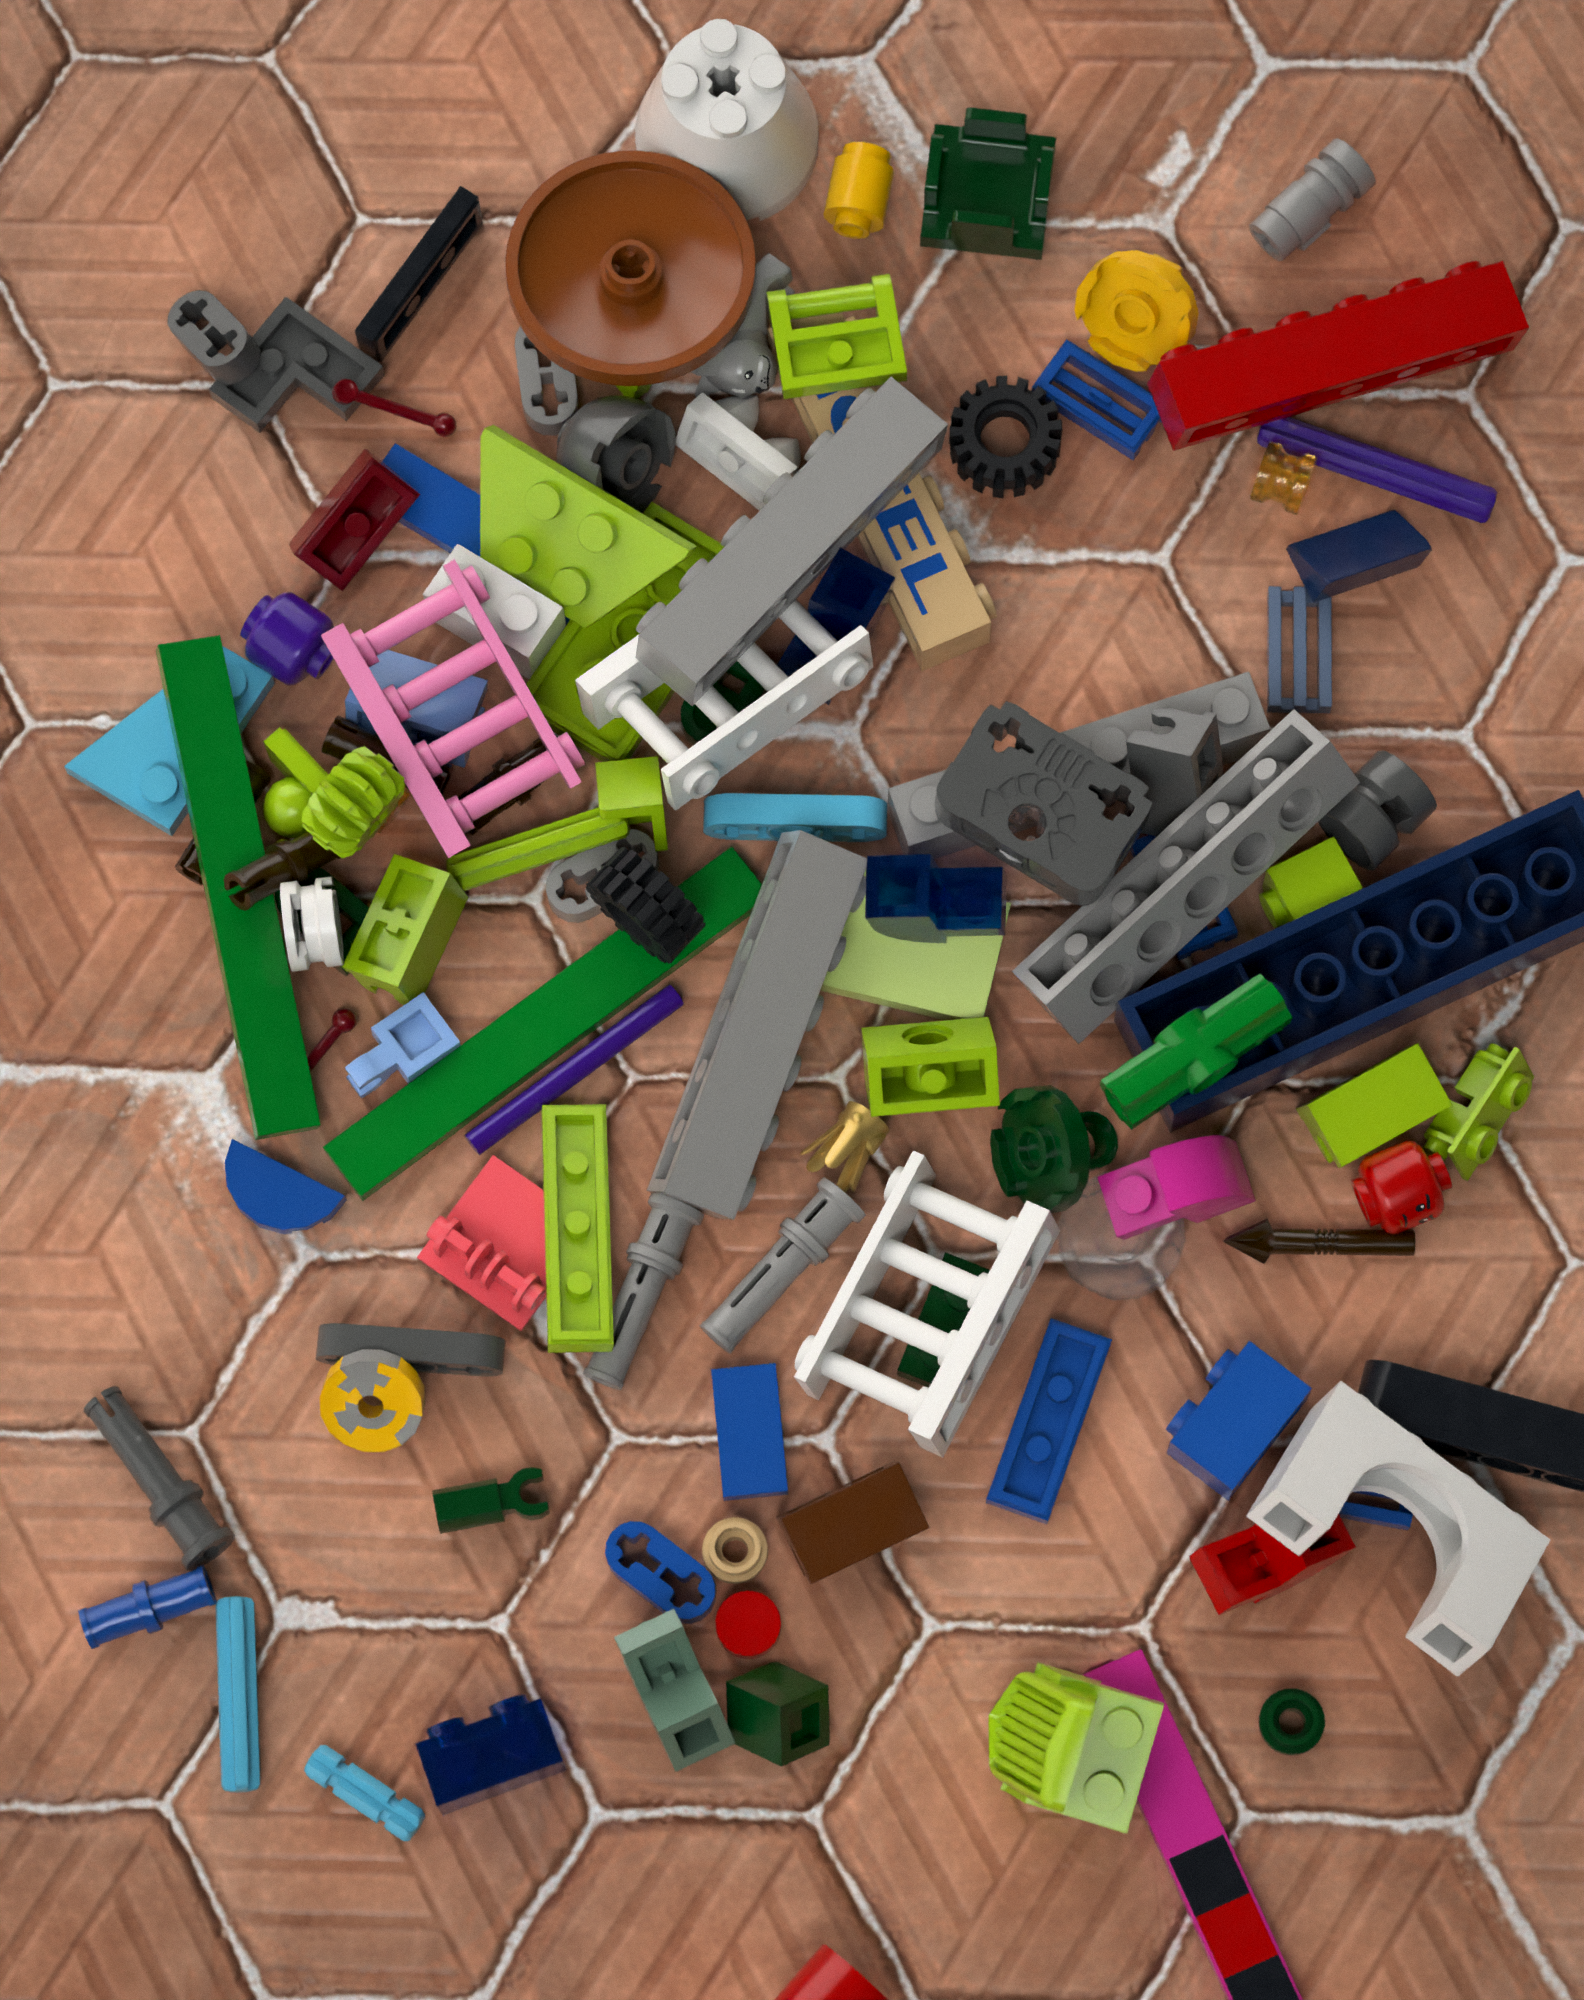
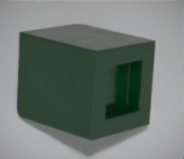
(778, 1713)

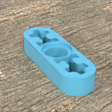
(768, 815)

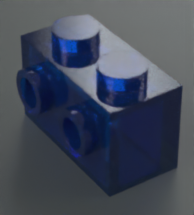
(489, 1755)

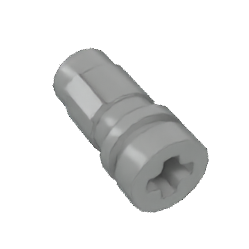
(1306, 205)

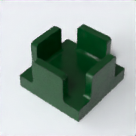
(988, 186)

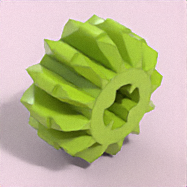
(353, 802)

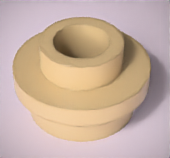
(730, 1530)

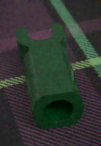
(487, 1502)

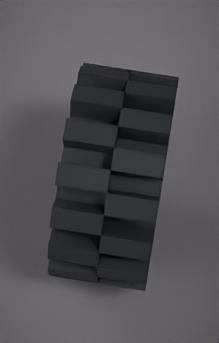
(1013, 402)
(645, 905)

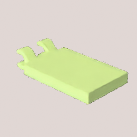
(916, 977)

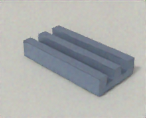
(1299, 600)

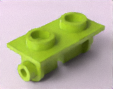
(1497, 1086)

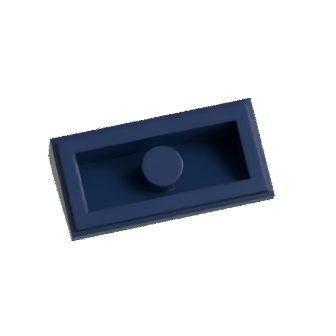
(1358, 554)

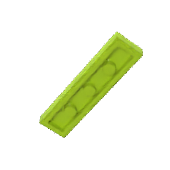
(577, 1228)

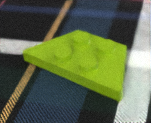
(566, 532)

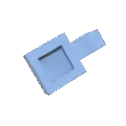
(408, 1042)

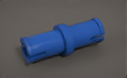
(147, 1607)

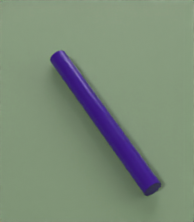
(574, 1069)

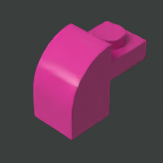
(1178, 1181)

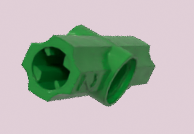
(1195, 1051)

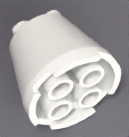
(734, 114)

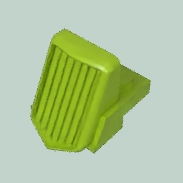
(1072, 1745)

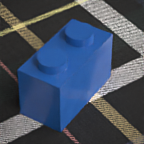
(1237, 1419)

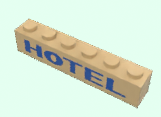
(907, 539)

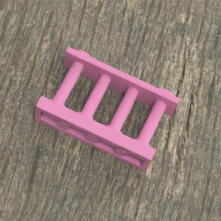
(391, 707)

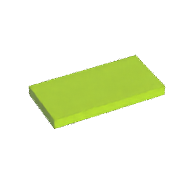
(583, 648)

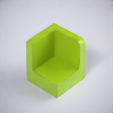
(633, 792)

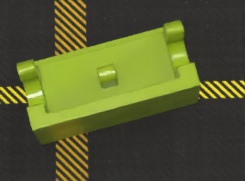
(406, 929)
(1374, 1106)

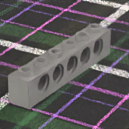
(1187, 875)

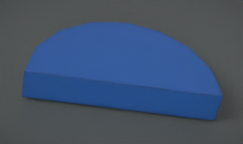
(275, 1194)

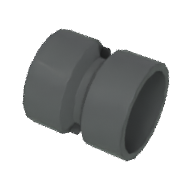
(1377, 809)

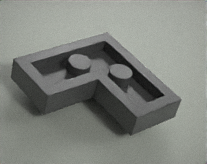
(295, 354)

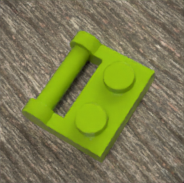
(839, 353)

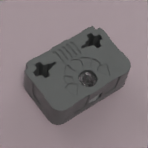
(1046, 782)

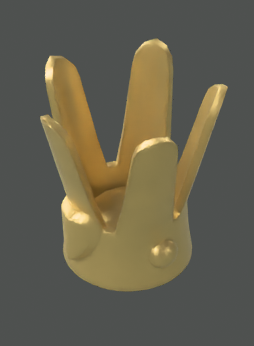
(853, 1134)

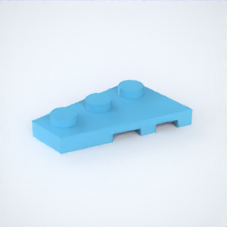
(138, 757)

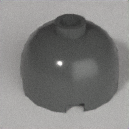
(618, 447)

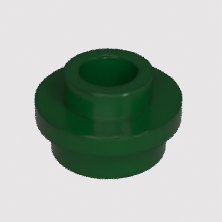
(1301, 1703)

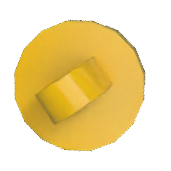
(1136, 308)

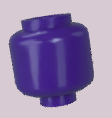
(287, 638)

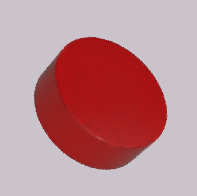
(748, 1624)

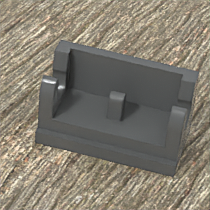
(1175, 764)

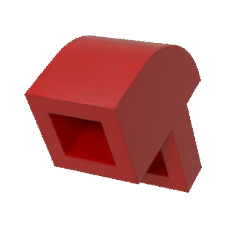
(1258, 1566)

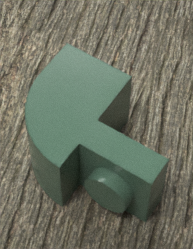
(674, 1690)

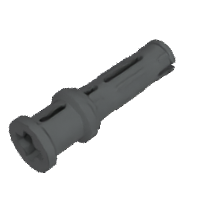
(174, 1501)

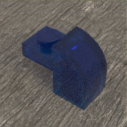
(845, 598)
(926, 903)

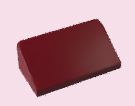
(353, 519)

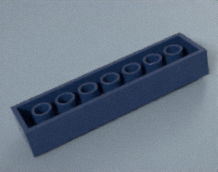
(1386, 952)

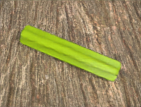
(535, 848)

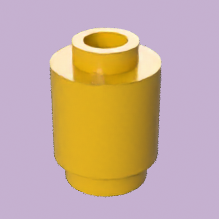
(859, 190)

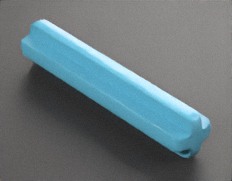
(237, 1694)

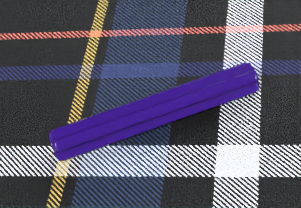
(1382, 468)

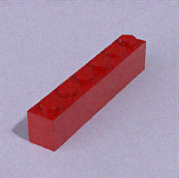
(1337, 353)

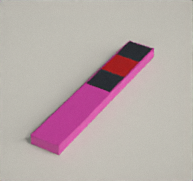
(1201, 1854)

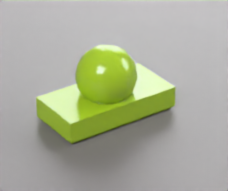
(290, 795)

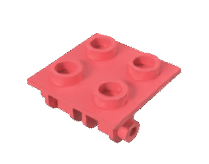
(494, 1243)

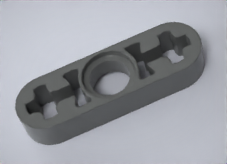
(423, 1349)

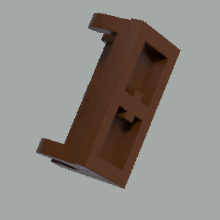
(852, 1522)

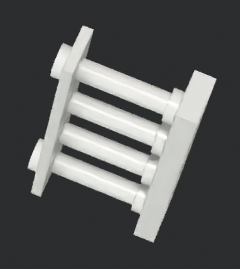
(621, 681)
(962, 1354)

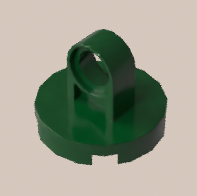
(1046, 1147)

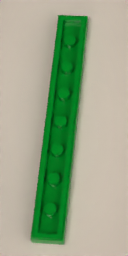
(225, 840)
(531, 1036)

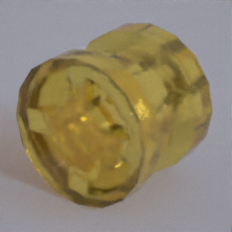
(1283, 477)

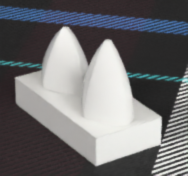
(724, 443)

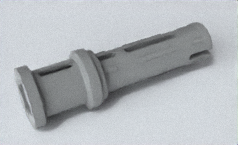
(801, 1243)
(652, 1263)

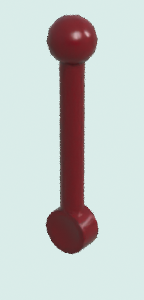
(347, 391)
(342, 1022)

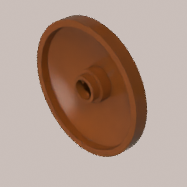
(630, 268)

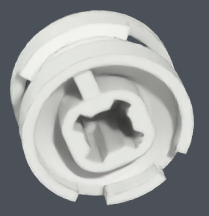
(319, 924)

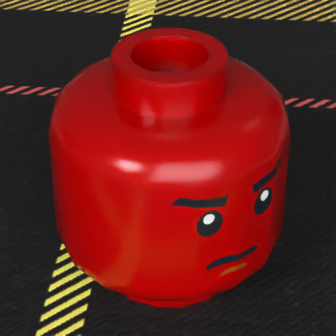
(1401, 1187)

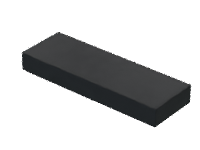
(419, 275)

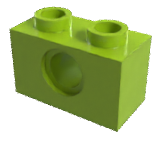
(930, 1066)

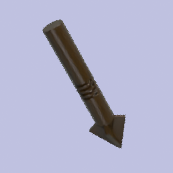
(1262, 1240)

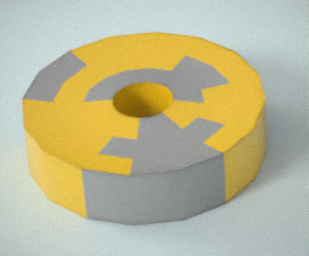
(378, 1375)

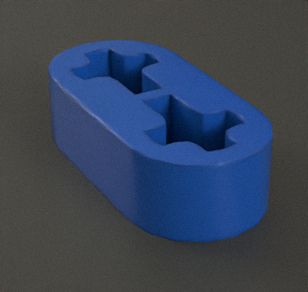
(671, 1560)

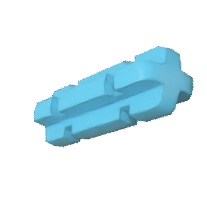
(364, 1792)

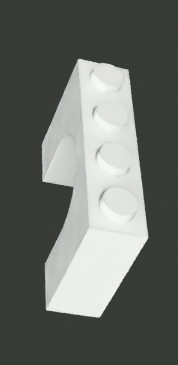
(1477, 1541)

